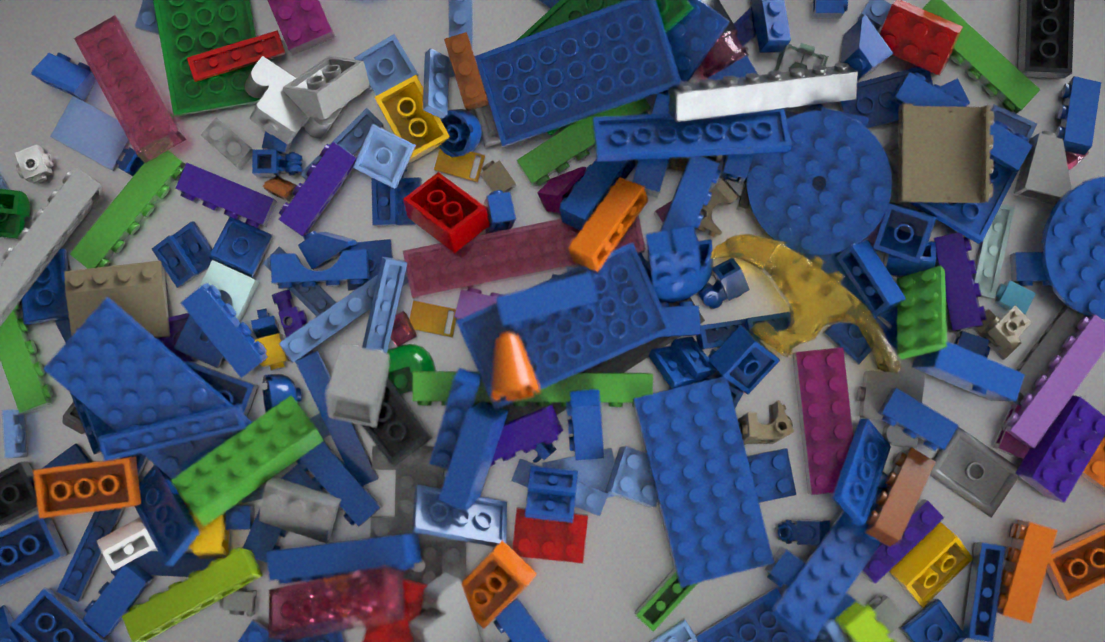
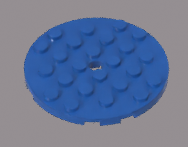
(854, 192)
(1076, 248)

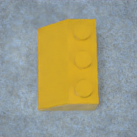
(405, 114)
(931, 564)

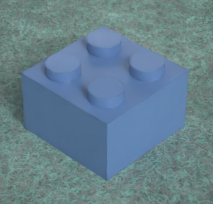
(632, 478)

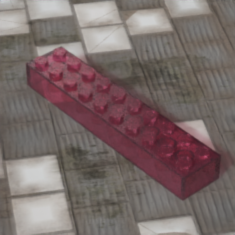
(499, 257)

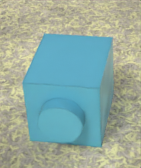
(1014, 294)

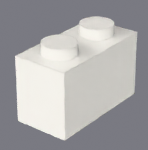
(126, 544)

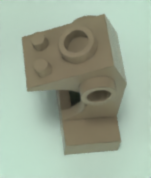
(720, 193)
(1004, 331)
(756, 433)

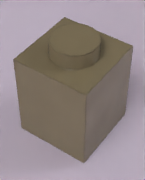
(497, 177)

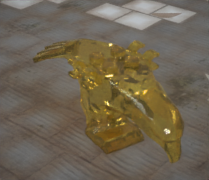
(810, 295)

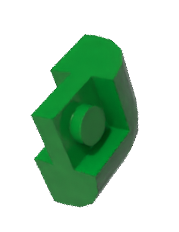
(13, 210)
(404, 361)

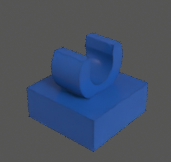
(131, 162)
(265, 324)
(543, 451)

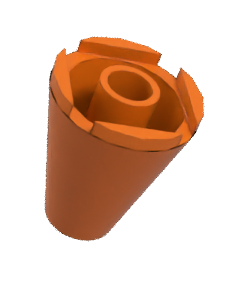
(512, 370)

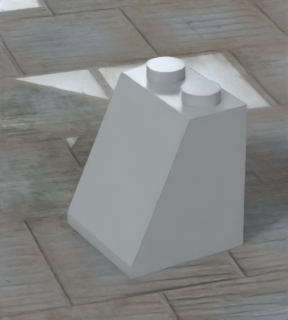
(1044, 170)
(357, 385)

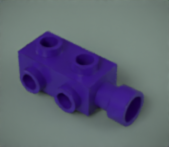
(287, 311)

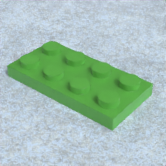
(922, 314)

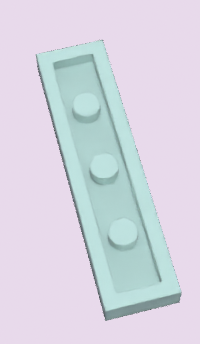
(993, 251)

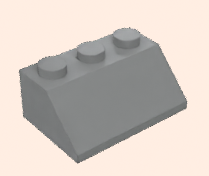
(328, 86)
(298, 509)

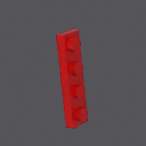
(235, 56)

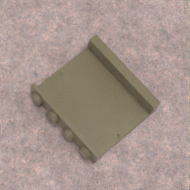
(944, 154)

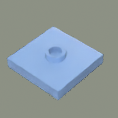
(384, 156)

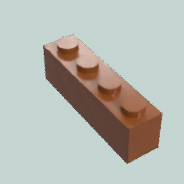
(899, 497)

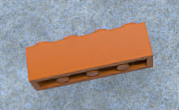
(608, 224)

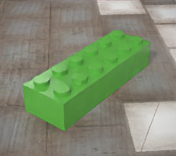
(247, 460)

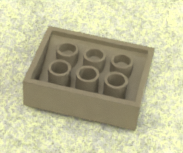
(133, 287)

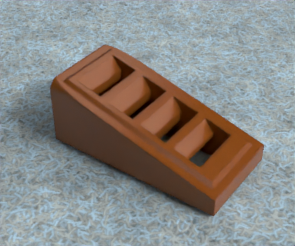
(280, 188)

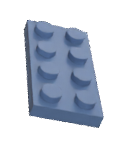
(480, 524)

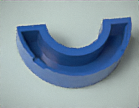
(684, 290)

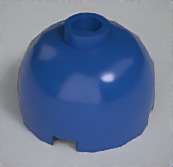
(464, 132)
(278, 389)

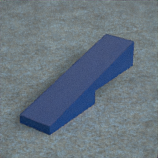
(717, 334)

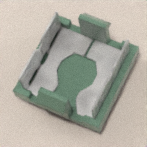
(799, 57)

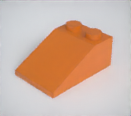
(496, 583)

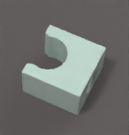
(237, 285)

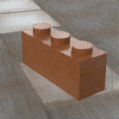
(466, 71)

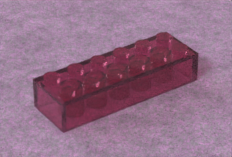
(130, 89)
(336, 604)

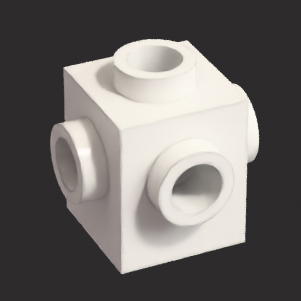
(34, 164)

